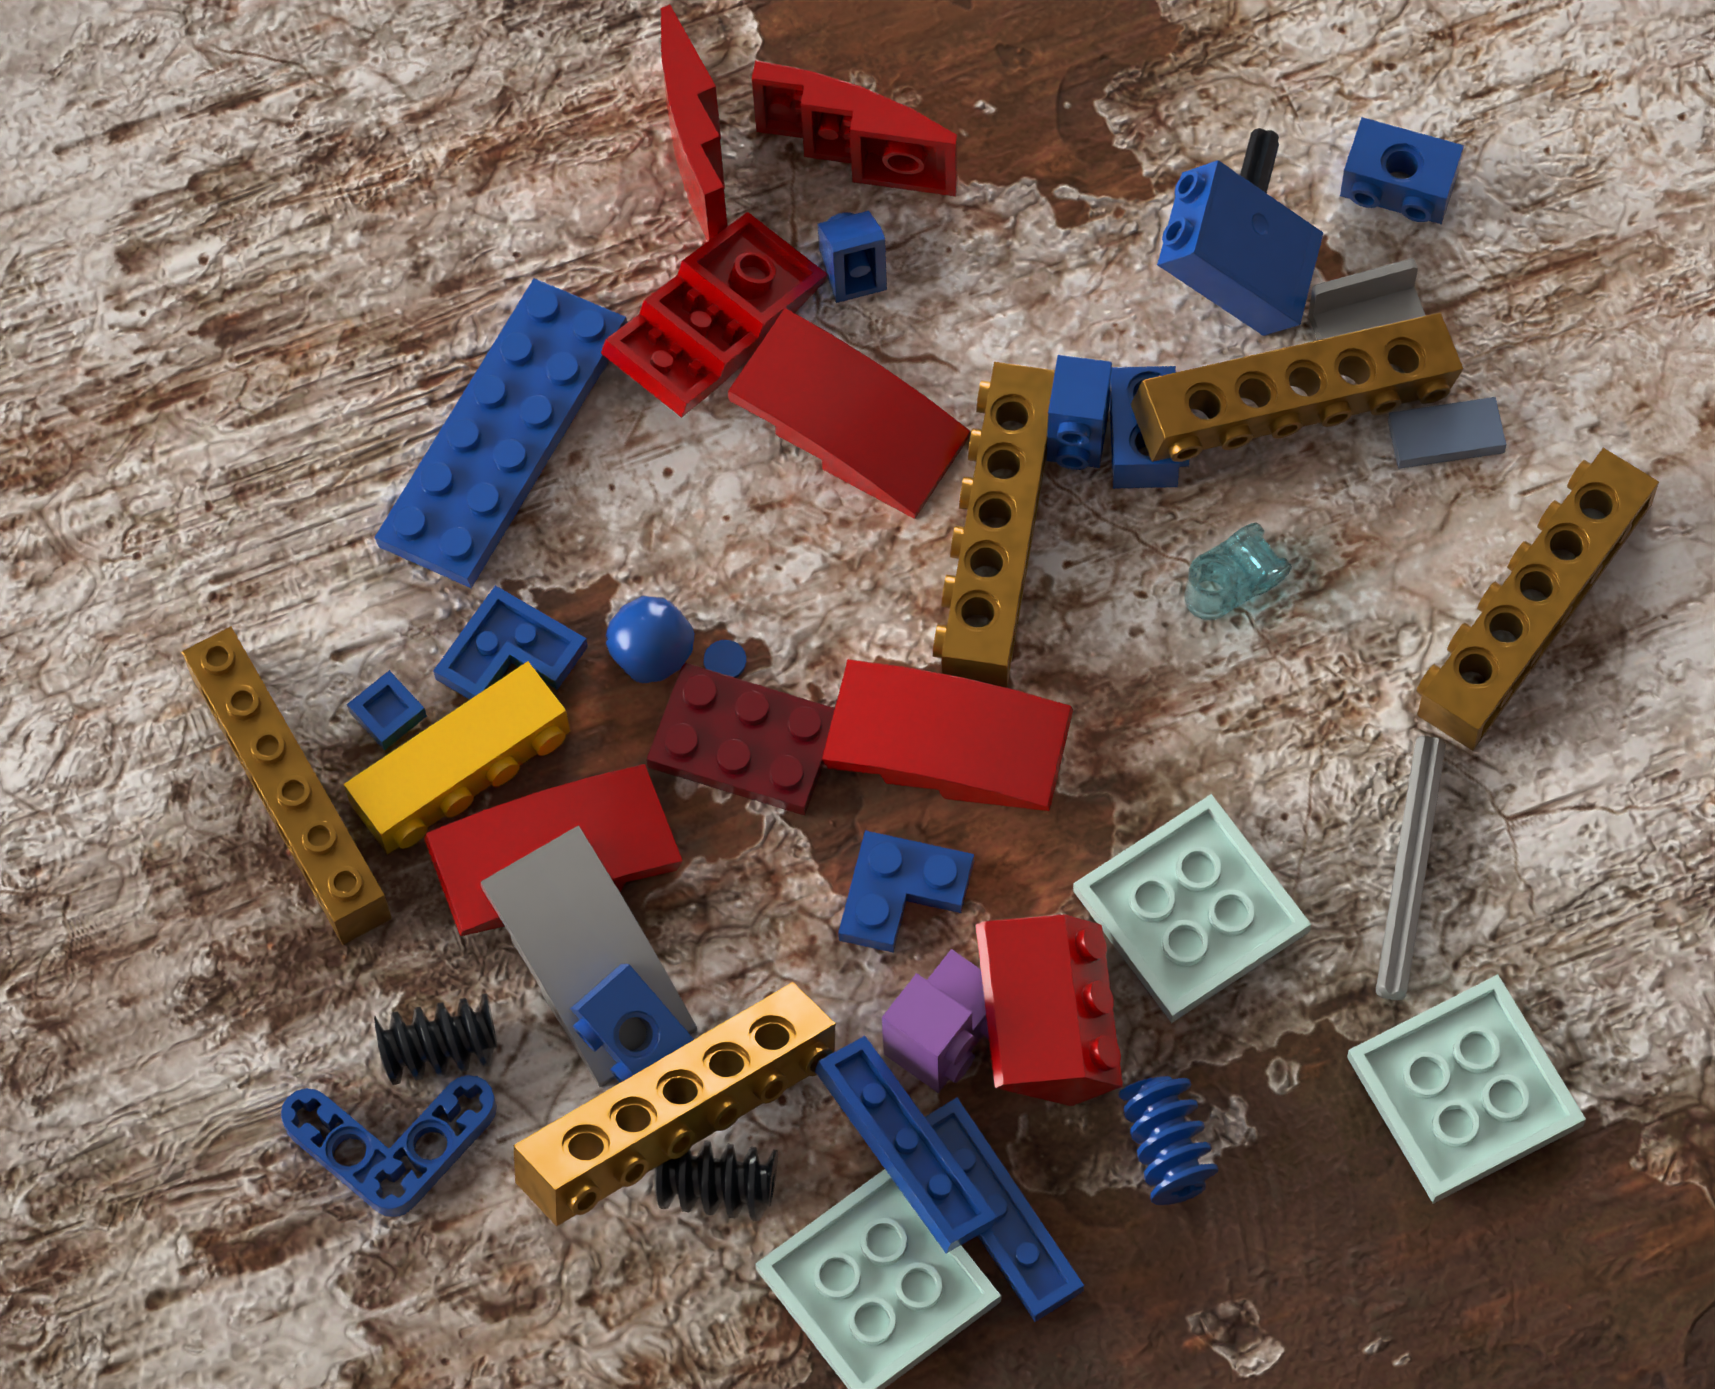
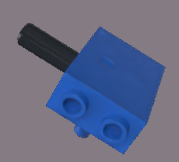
(1240, 241)

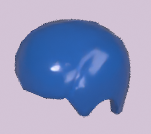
(649, 639)

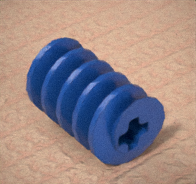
(1167, 1138)

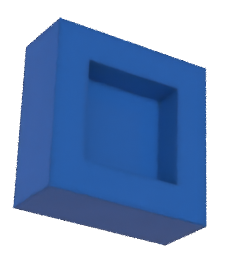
(386, 710)

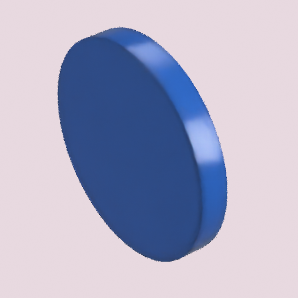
(725, 658)

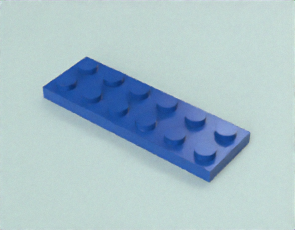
(500, 434)

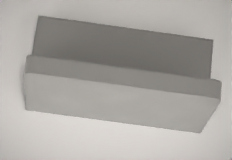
(1365, 300)

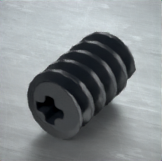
(436, 1040)
(718, 1181)

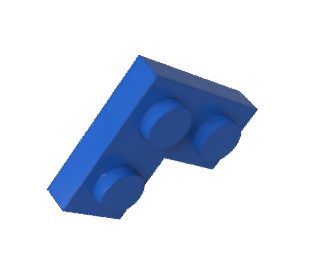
(506, 634)
(895, 873)

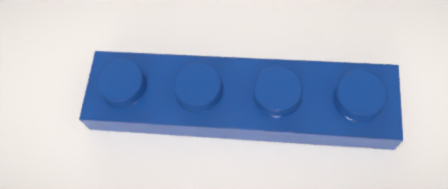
(905, 1144)
(1018, 1237)

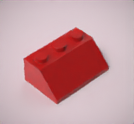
(1049, 1008)

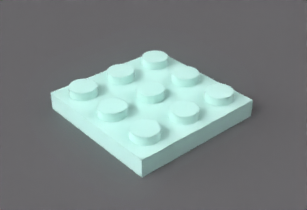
(1191, 908)
(1465, 1088)
(876, 1286)

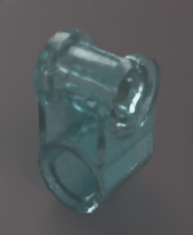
(1241, 566)

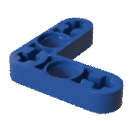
(385, 1162)

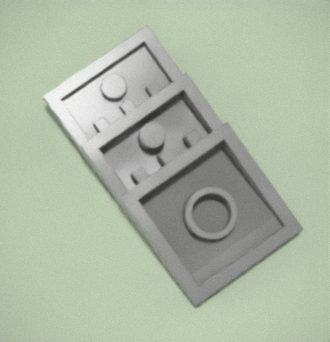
(574, 934)

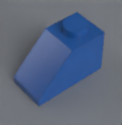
(853, 255)

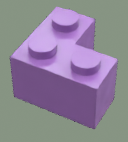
(937, 1022)

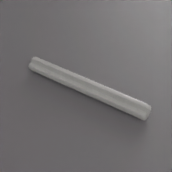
(1410, 868)

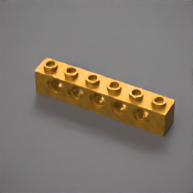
(1415, 345)
(987, 651)
(1469, 709)
(287, 785)
(673, 1104)

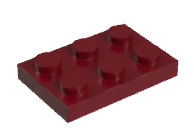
(742, 738)

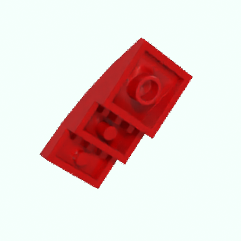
(693, 124)
(856, 126)
(713, 313)
(849, 413)
(948, 735)
(613, 810)

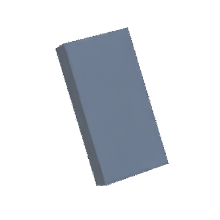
(1446, 432)

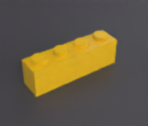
(458, 758)

